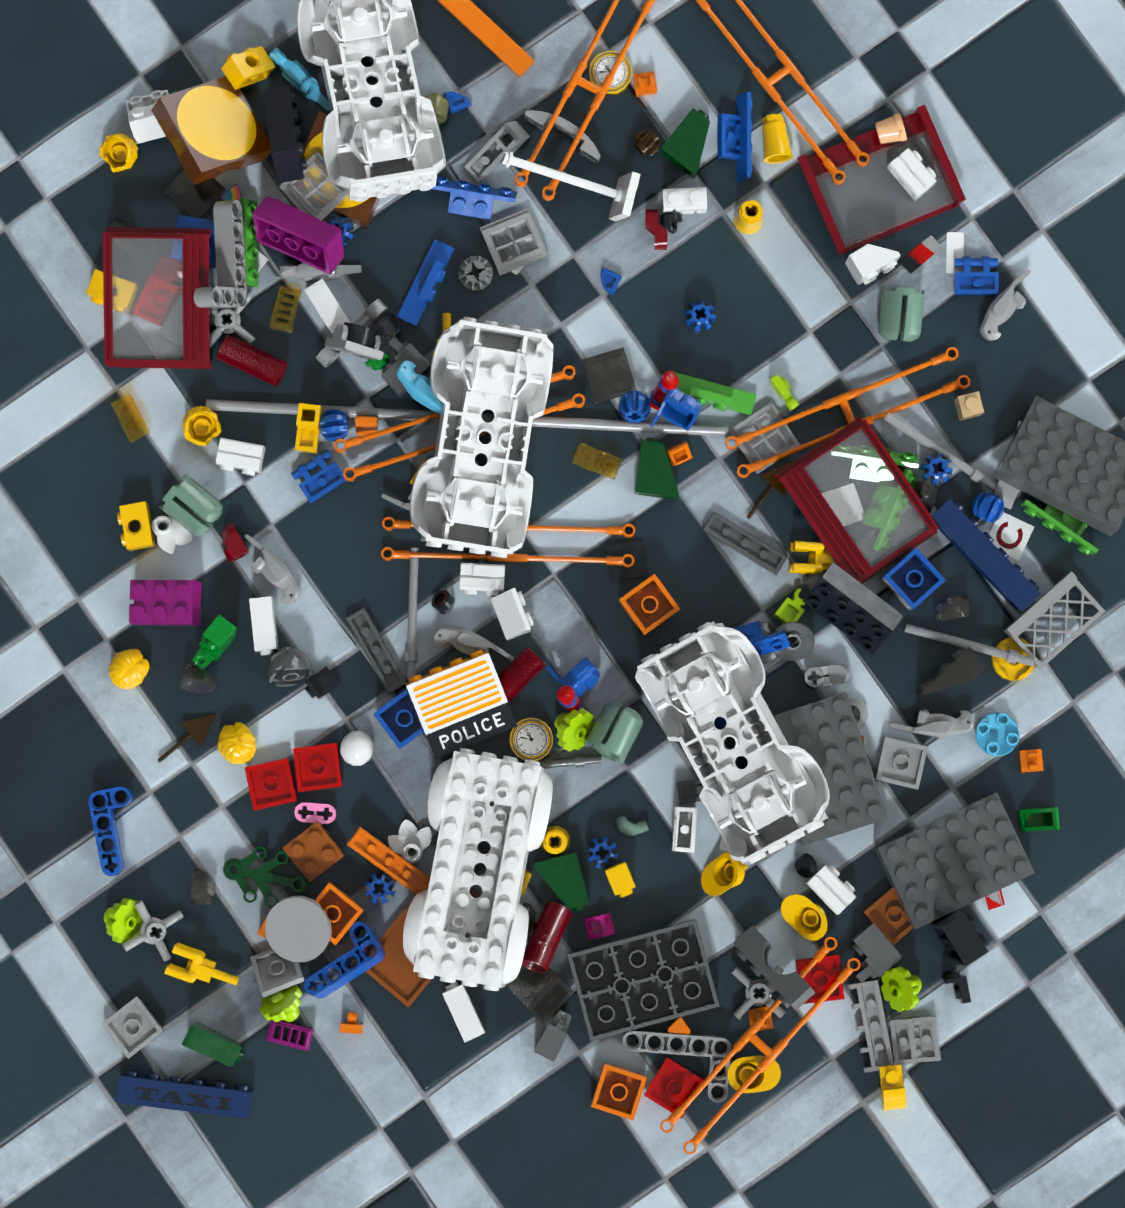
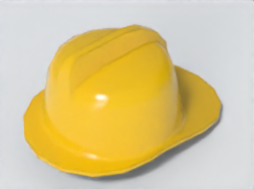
(722, 874)
(804, 916)
(742, 1069)

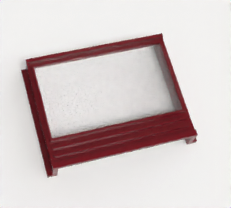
(870, 198)
(151, 297)
(858, 501)

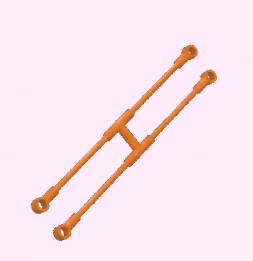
(767, 84)
(600, 92)
(843, 399)
(359, 439)
(613, 560)
(770, 1054)

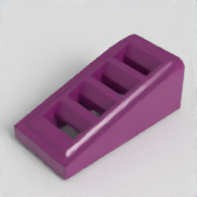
(307, 1040)

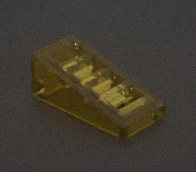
(287, 327)

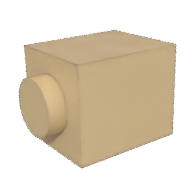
(969, 406)

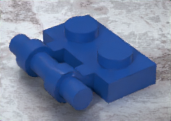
(976, 282)
(322, 482)

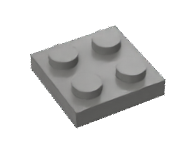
(901, 763)
(275, 972)
(132, 1027)

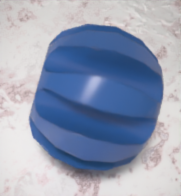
(344, 227)
(702, 322)
(634, 406)
(334, 424)
(929, 468)
(988, 506)
(606, 856)
(386, 888)

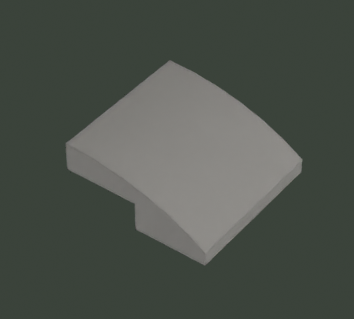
(915, 1040)

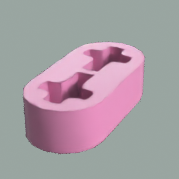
(315, 807)

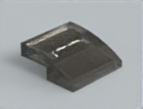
(609, 375)

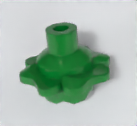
(377, 364)

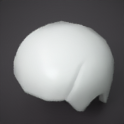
(356, 748)

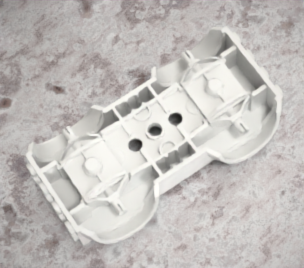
(367, 146)
(473, 372)
(782, 785)
(445, 926)

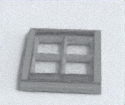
(316, 192)
(511, 244)
(768, 443)

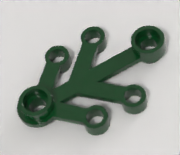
(261, 875)

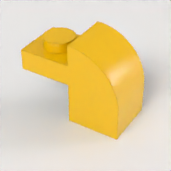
(308, 427)
(892, 1087)

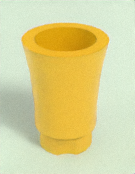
(775, 140)
(745, 223)
(564, 841)

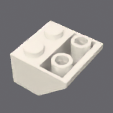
(141, 119)
(870, 261)
(511, 613)

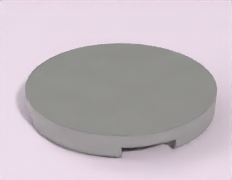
(298, 929)

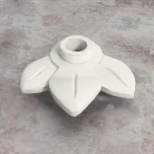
(172, 535)
(410, 838)

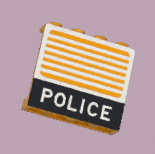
(461, 703)

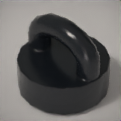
(671, 221)
(443, 601)
(806, 865)

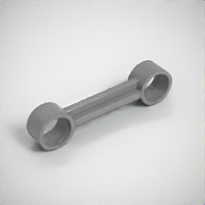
(370, 315)

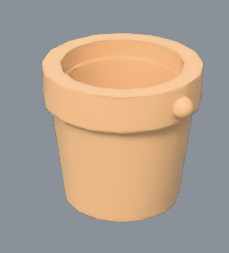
(891, 129)

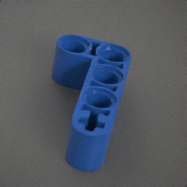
(111, 831)
(343, 963)

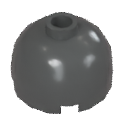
(288, 667)

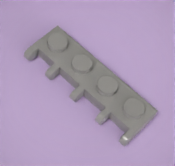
(874, 1024)

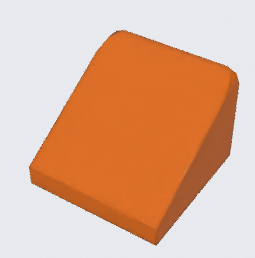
(366, 425)

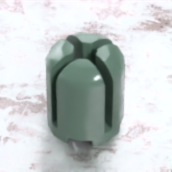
(891, 311)
(192, 506)
(615, 731)

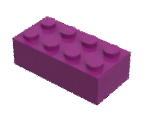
(298, 234)

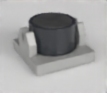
(355, 341)

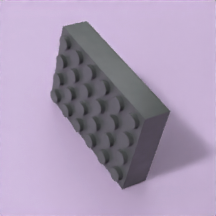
(1068, 465)
(834, 741)
(954, 860)
(643, 979)

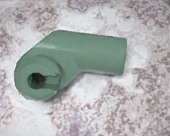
(629, 828)

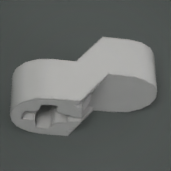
(817, 675)

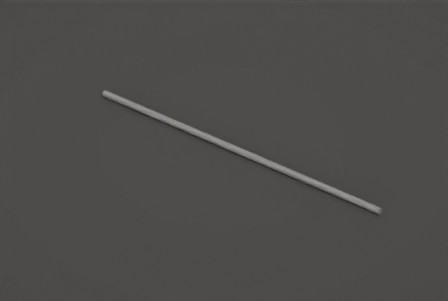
(406, 414)

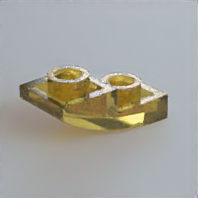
(130, 417)
(596, 461)

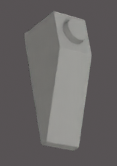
(507, 139)

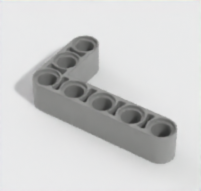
(230, 260)
(686, 1049)

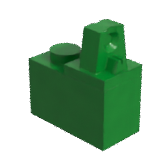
(214, 642)

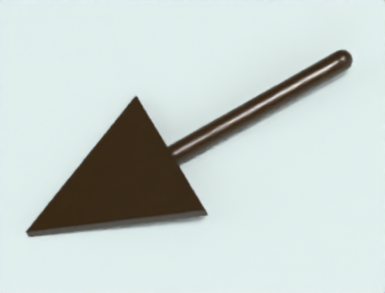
(769, 478)
(197, 729)

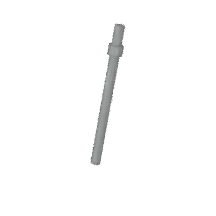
(975, 473)
(411, 655)
(1011, 656)

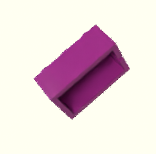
(165, 602)

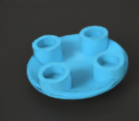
(997, 734)

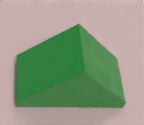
(1039, 819)

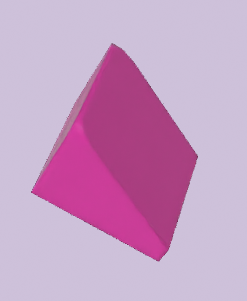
(599, 926)

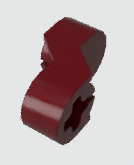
(660, 233)

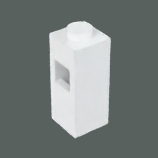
(326, 305)
(263, 625)
(463, 1011)

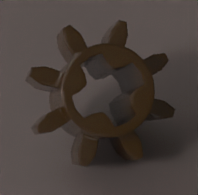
(647, 142)

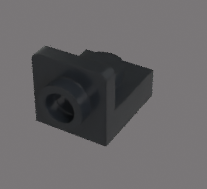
(321, 683)
(961, 991)

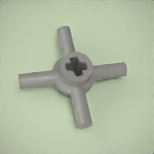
(235, 326)
(145, 930)
(751, 1000)

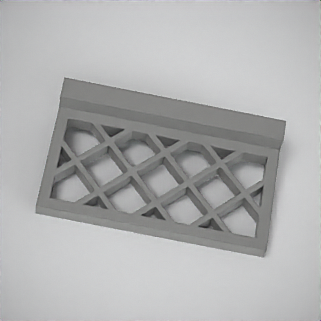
(1041, 606)

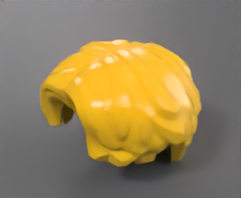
(119, 151)
(200, 425)
(128, 669)
(236, 743)

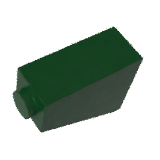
(687, 142)
(655, 472)
(565, 879)
(213, 1044)

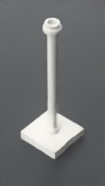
(622, 196)

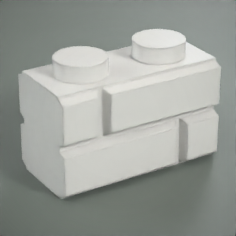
(912, 173)
(684, 200)
(240, 456)
(483, 578)
(684, 829)
(831, 889)

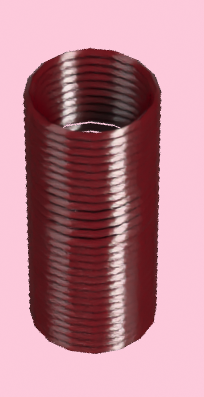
(246, 358)
(525, 665)
(548, 935)

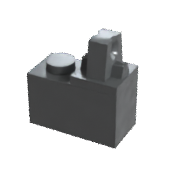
(402, 353)
(878, 952)
(553, 1036)

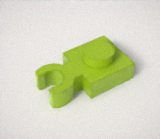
(781, 387)
(790, 610)

